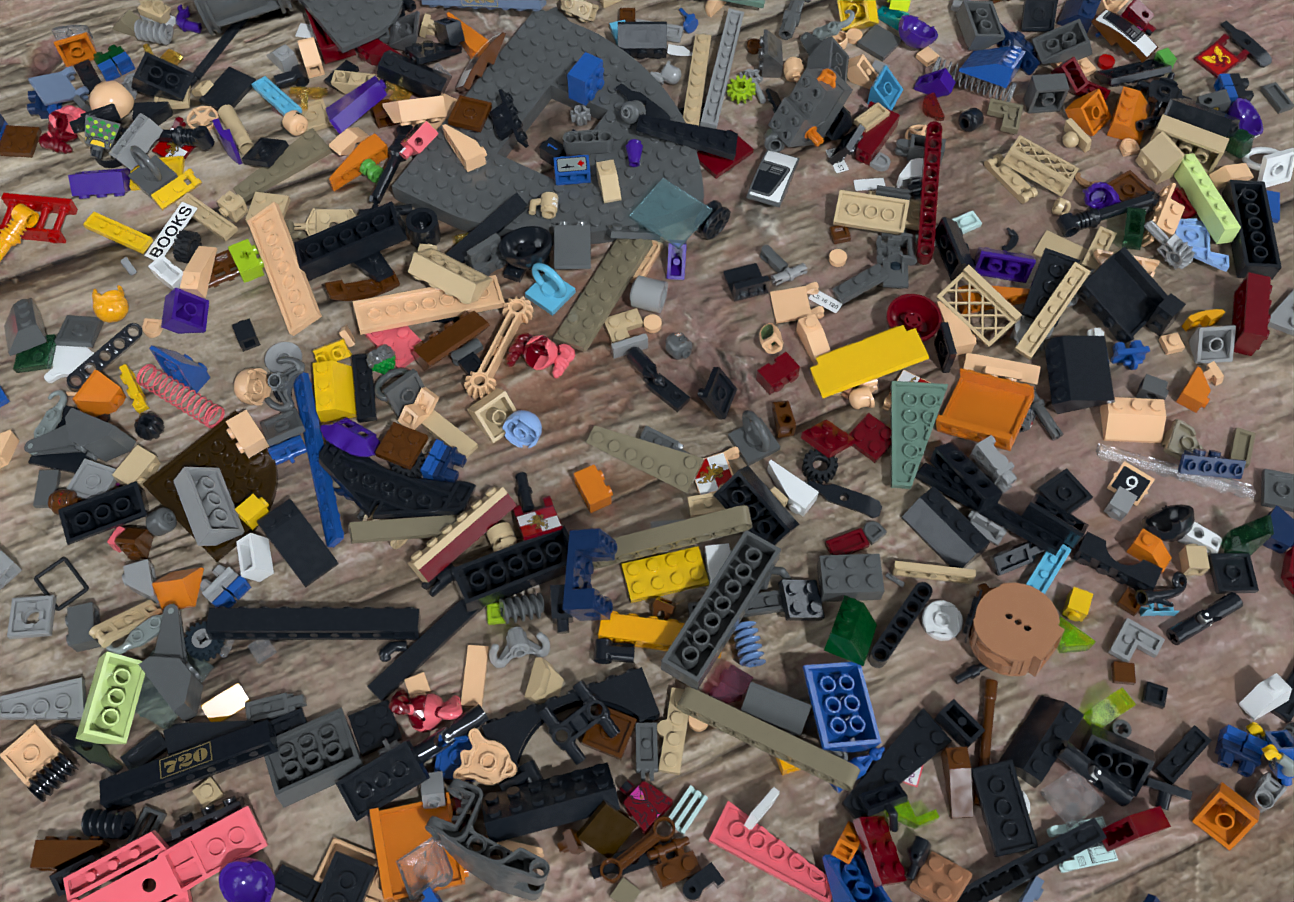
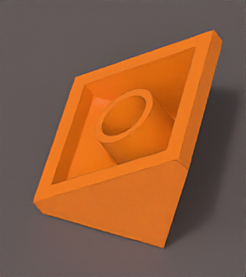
(179, 588)

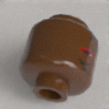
(62, 498)

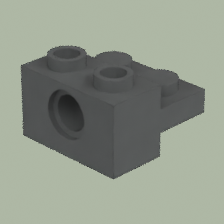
(486, 251)

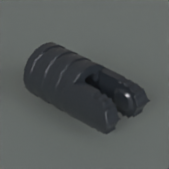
(440, 581)

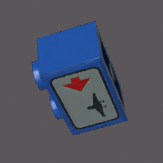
(572, 170)

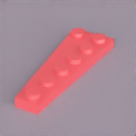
(768, 854)

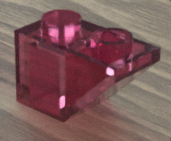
(732, 686)

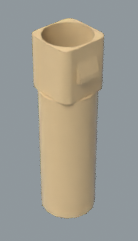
(238, 131)

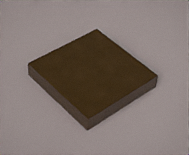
(606, 829)

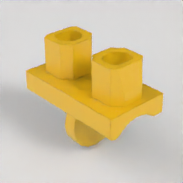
(333, 351)

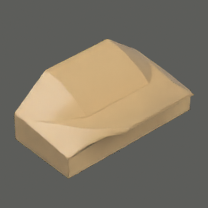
(543, 682)

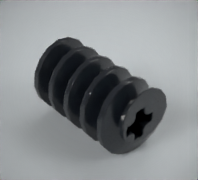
(51, 777)
(108, 823)

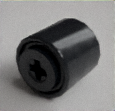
(423, 227)

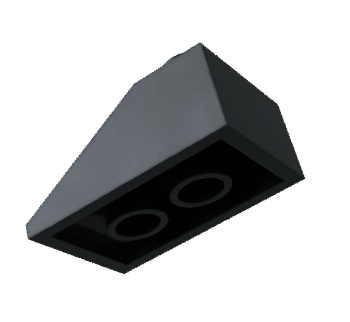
(161, 78)

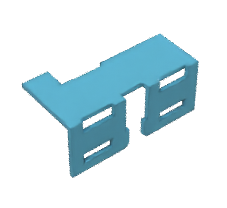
(1164, 611)

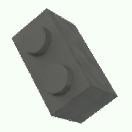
(79, 622)

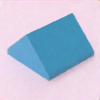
(885, 89)

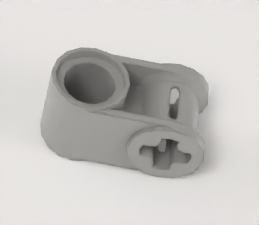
(1266, 790)

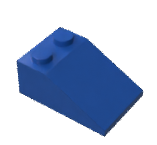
(181, 368)
(852, 881)

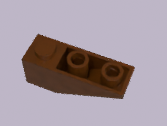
(55, 853)

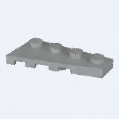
(50, 702)

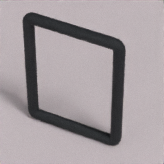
(86, 588)

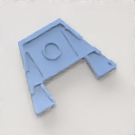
(1199, 238)

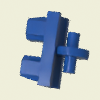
(1130, 356)
(287, 450)

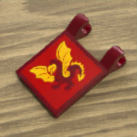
(1219, 59)

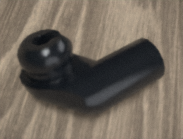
(389, 648)

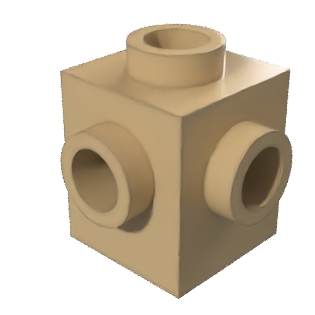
(232, 206)

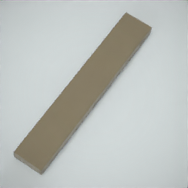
(398, 528)

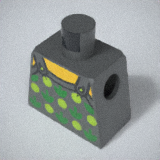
(100, 135)

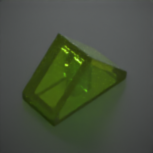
(1073, 638)

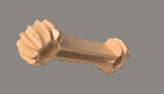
(499, 347)

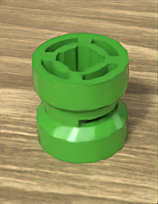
(371, 170)

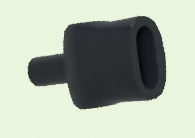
(917, 855)

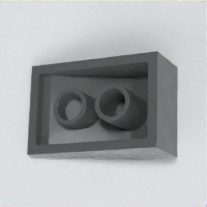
(1063, 43)

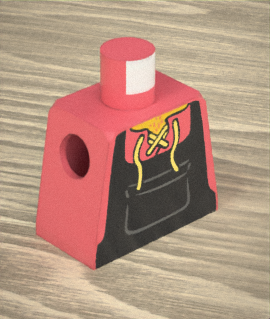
(417, 139)

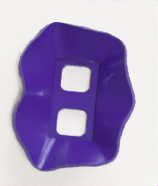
(348, 438)

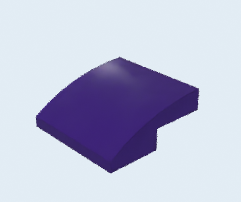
(227, 141)

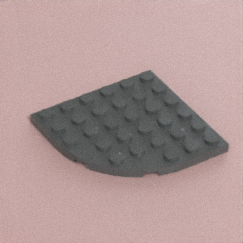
(354, 21)

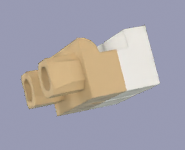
(156, 12)

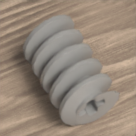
(153, 32)

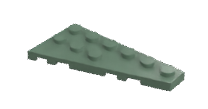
(912, 420)

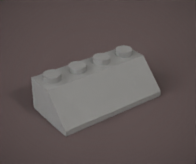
(208, 505)

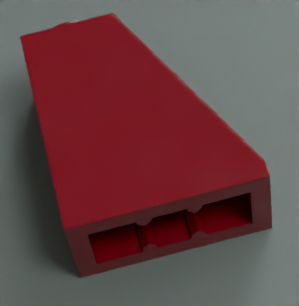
(1135, 828)

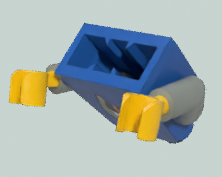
(1278, 752)

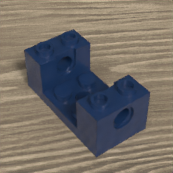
(579, 596)

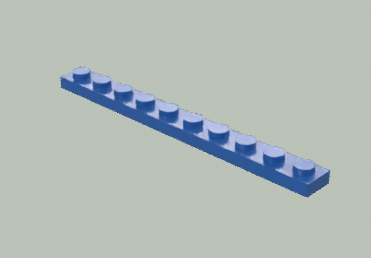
(314, 443)

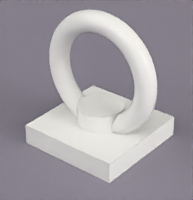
(1275, 166)

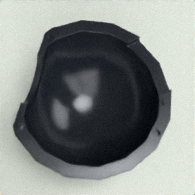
(1170, 523)

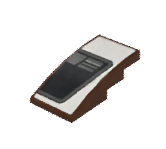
(1126, 34)
(483, 58)

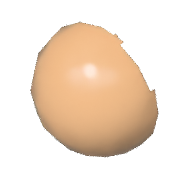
(112, 92)

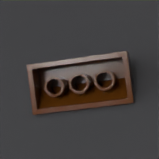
(449, 340)

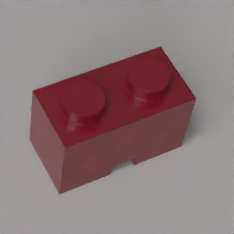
(777, 375)

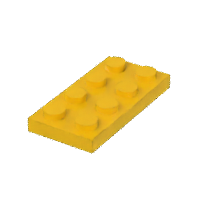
(665, 574)

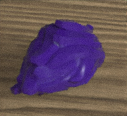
(1100, 195)

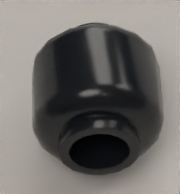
(971, 119)

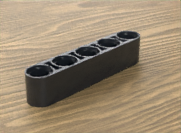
(108, 348)
(894, 631)

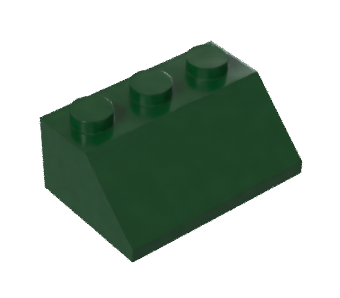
(851, 632)

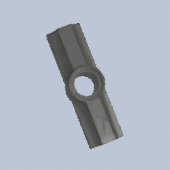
(791, 19)

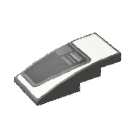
(773, 178)

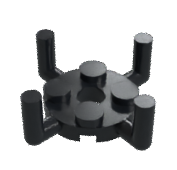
(1157, 97)

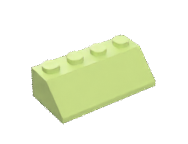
(111, 700)

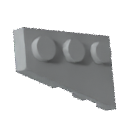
(1283, 317)

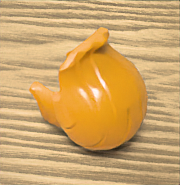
(111, 305)

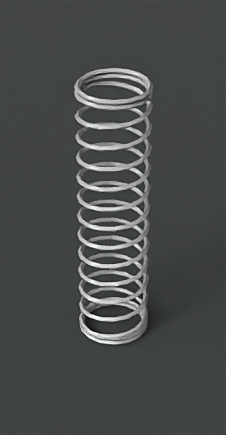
(1012, 86)

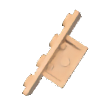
(1166, 214)
(1002, 368)

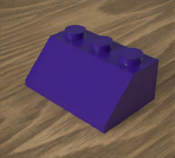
(99, 183)
(1004, 264)

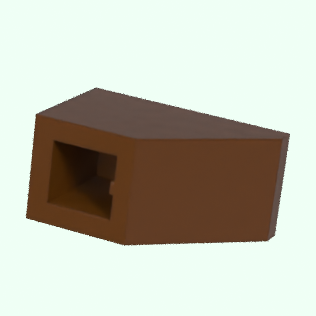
(135, 543)

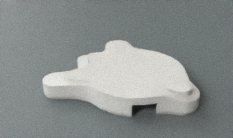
(66, 361)

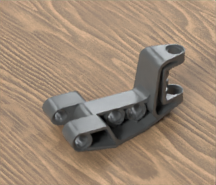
(511, 872)

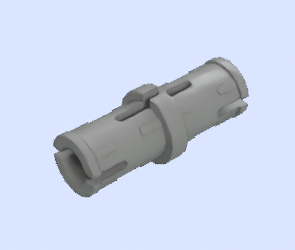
(789, 274)

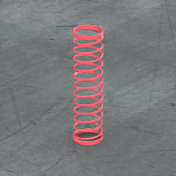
(151, 377)

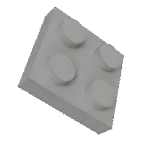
(92, 479)

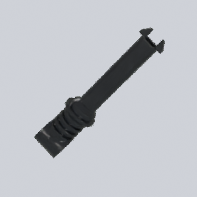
(183, 136)
(390, 166)
(1072, 223)

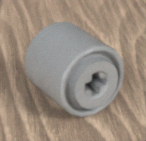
(648, 294)

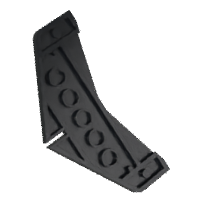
(394, 493)

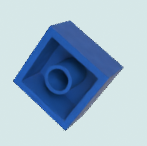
(585, 78)

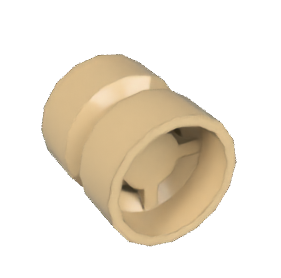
(501, 536)

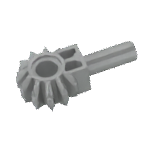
(1171, 248)

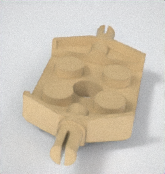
(323, 218)

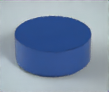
(690, 24)

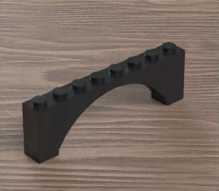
(624, 693)

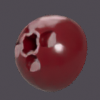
(915, 312)

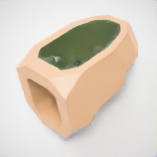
(771, 338)

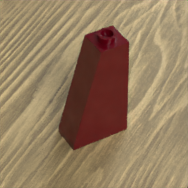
(876, 137)

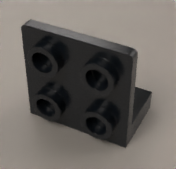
(746, 282)

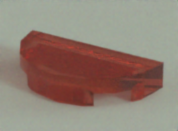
(932, 107)

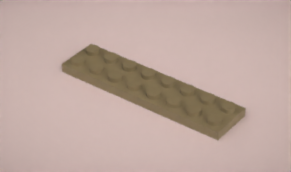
(602, 293)

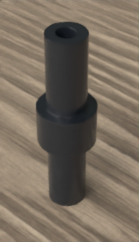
(971, 672)

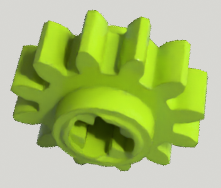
(741, 89)

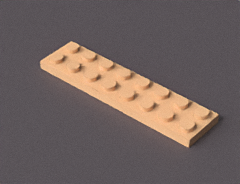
(282, 267)
(419, 307)

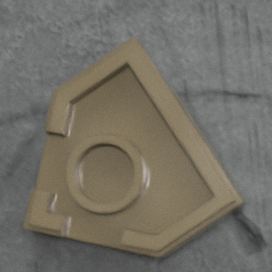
(1180, 438)

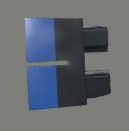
(1235, 86)

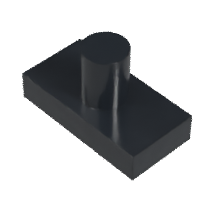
(1165, 792)

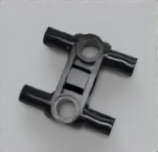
(579, 722)

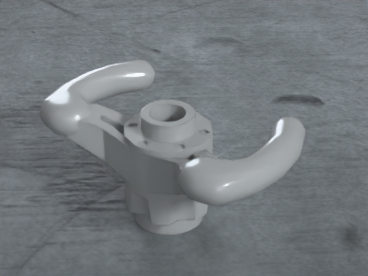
(518, 646)

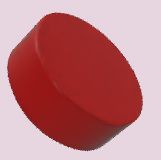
(1106, 61)

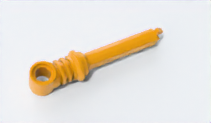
(10, 236)

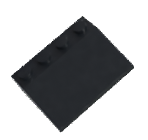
(1078, 372)

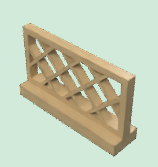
(1033, 168)
(991, 295)

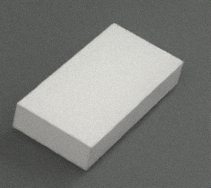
(762, 808)

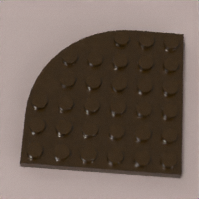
(241, 475)

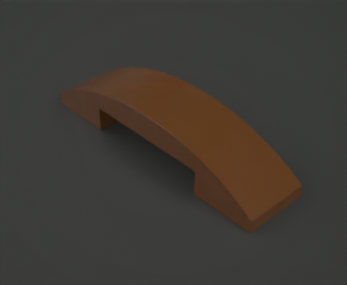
(361, 289)

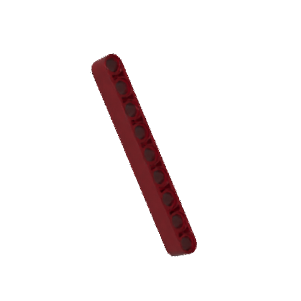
(926, 198)

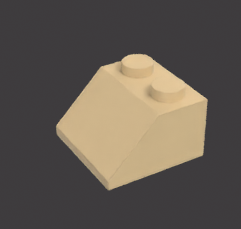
(1160, 158)
(492, 413)

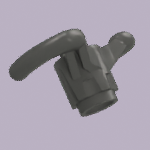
(284, 383)

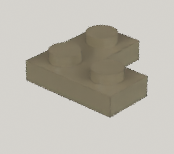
(1008, 111)

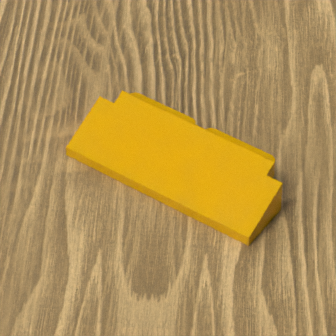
(867, 360)

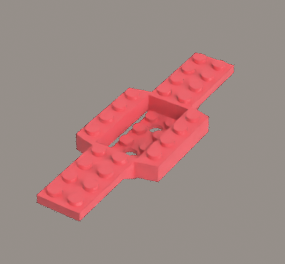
(176, 866)

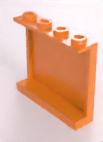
(986, 407)
(401, 831)

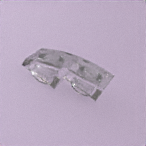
(69, 30)

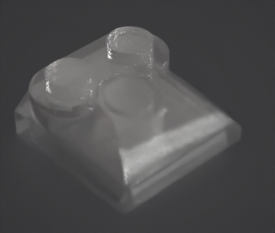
(425, 868)

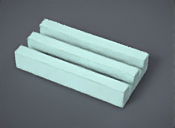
(697, 794)

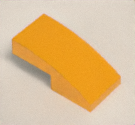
(1204, 318)

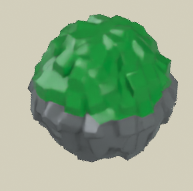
(381, 359)

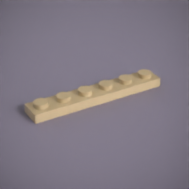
(1052, 310)

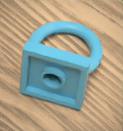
(549, 289)

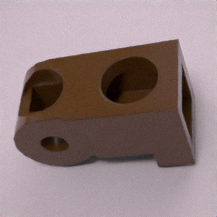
(783, 419)

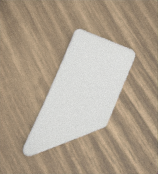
(678, 50)

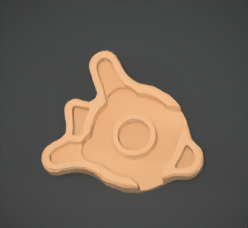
(486, 761)

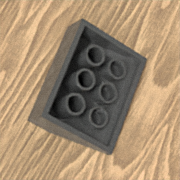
(313, 757)

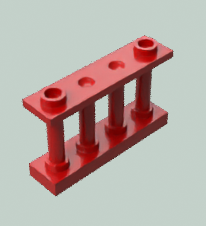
(41, 204)

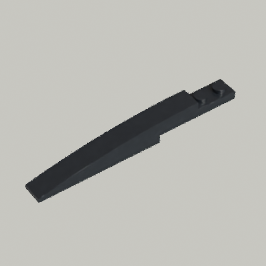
(1034, 863)

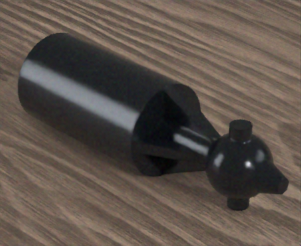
(645, 365)

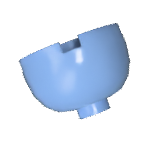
(523, 428)

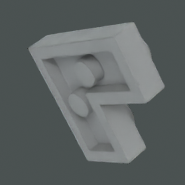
(1135, 636)

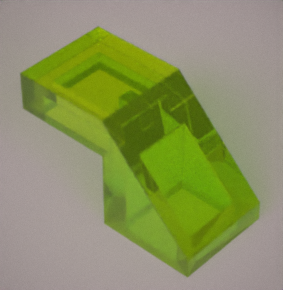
(1109, 708)
(907, 816)

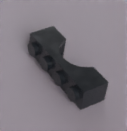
(1094, 553)

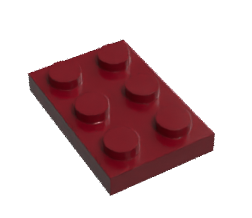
(879, 851)

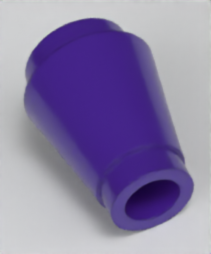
(634, 151)

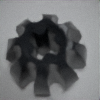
(149, 426)

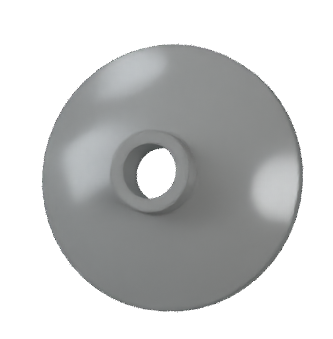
(281, 350)

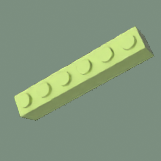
(1206, 200)

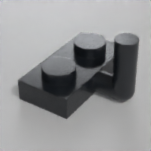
(884, 799)

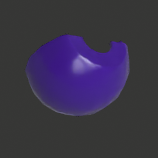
(916, 32)
(1248, 114)
(247, 881)

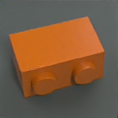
(592, 488)

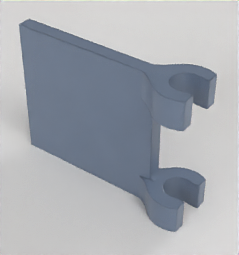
(57, 87)

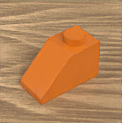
(1195, 392)
(1149, 548)

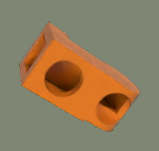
(847, 844)

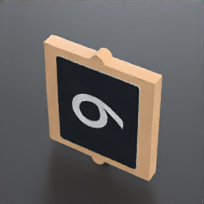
(1131, 480)

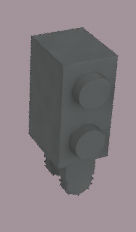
(915, 147)

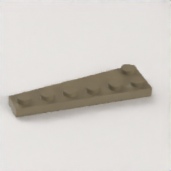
(298, 156)
(659, 461)

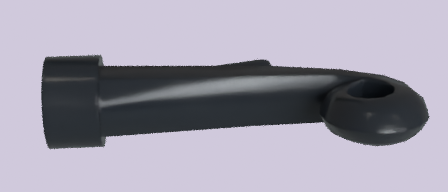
(1161, 596)

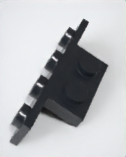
(507, 120)

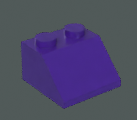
(184, 312)

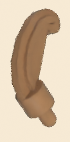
(1083, 182)

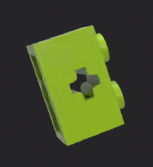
(246, 260)

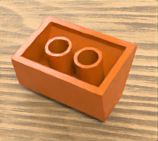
(1128, 110)

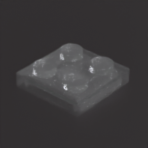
(1072, 797)

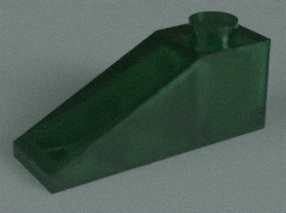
(1249, 536)

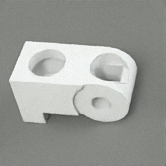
(1202, 537)

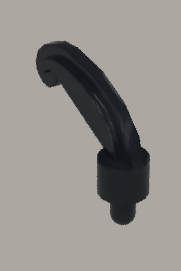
(1013, 241)

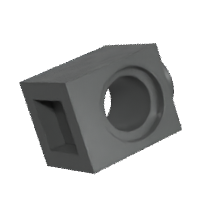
(1152, 388)

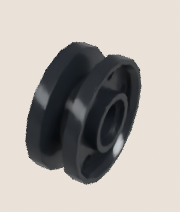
(715, 221)

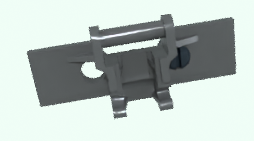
(893, 260)

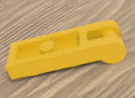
(175, 189)

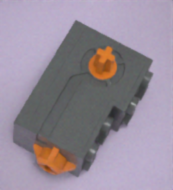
(810, 108)

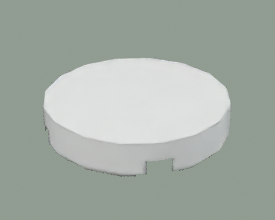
(942, 620)

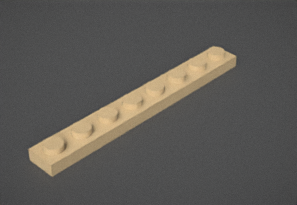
(697, 79)

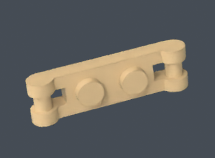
(1010, 179)
(124, 623)

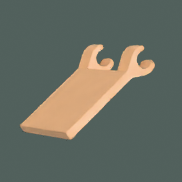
(794, 303)

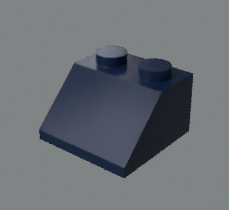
(1079, 9)

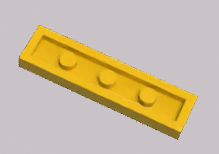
(118, 232)

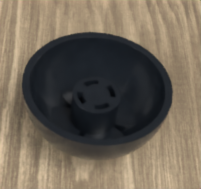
(526, 246)

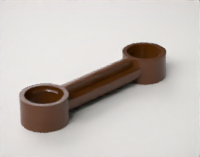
(637, 849)

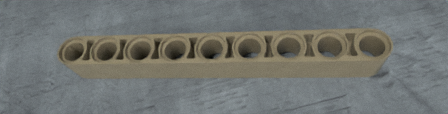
(680, 534)
(769, 739)

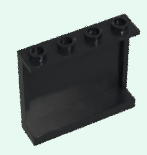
(1122, 294)

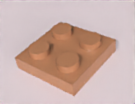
(940, 880)

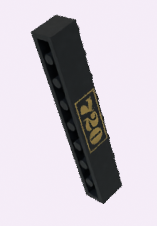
(188, 766)

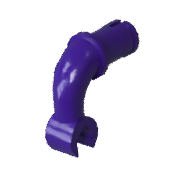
(184, 24)

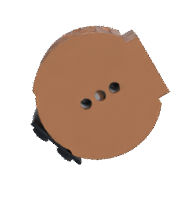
(1013, 629)

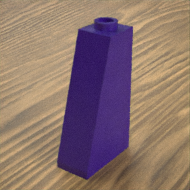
(356, 103)

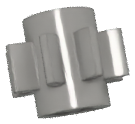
(580, 115)

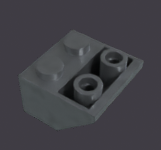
(770, 55)

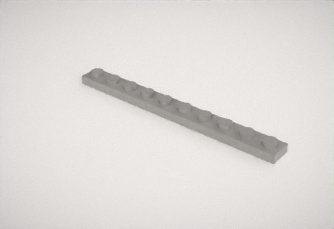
(722, 69)

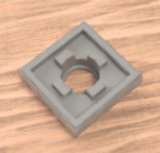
(20, 611)

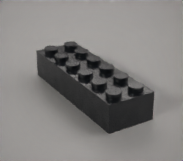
(350, 241)
(1255, 243)
(512, 569)
(548, 802)

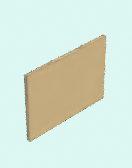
(1060, 245)

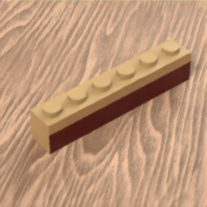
(461, 534)

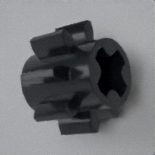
(915, 186)

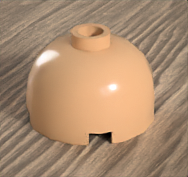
(252, 386)

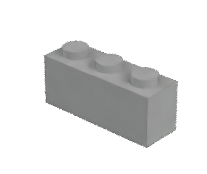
(140, 133)

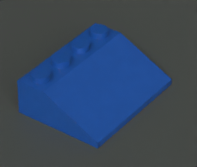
(994, 64)
(842, 707)

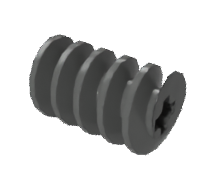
(521, 607)

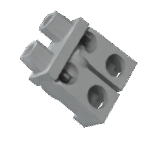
(993, 464)

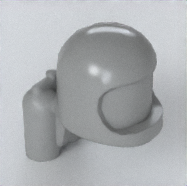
(669, 74)

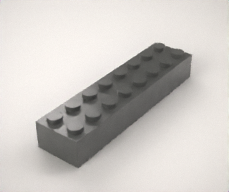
(720, 610)

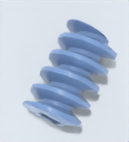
(746, 645)

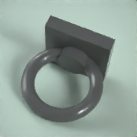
(151, 174)
(402, 391)
(753, 439)

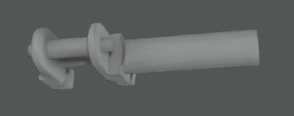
(749, 73)

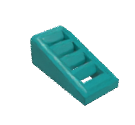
(891, 17)

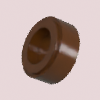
(753, 46)

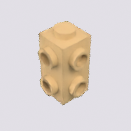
(581, 8)

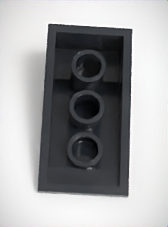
(297, 542)

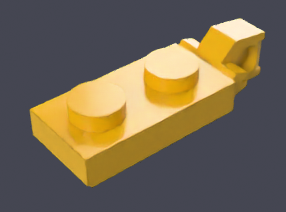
(134, 390)

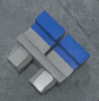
(226, 581)

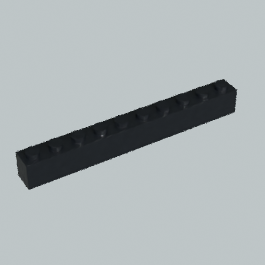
(313, 623)

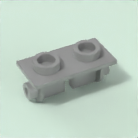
(988, 528)

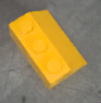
(864, 11)
(334, 391)

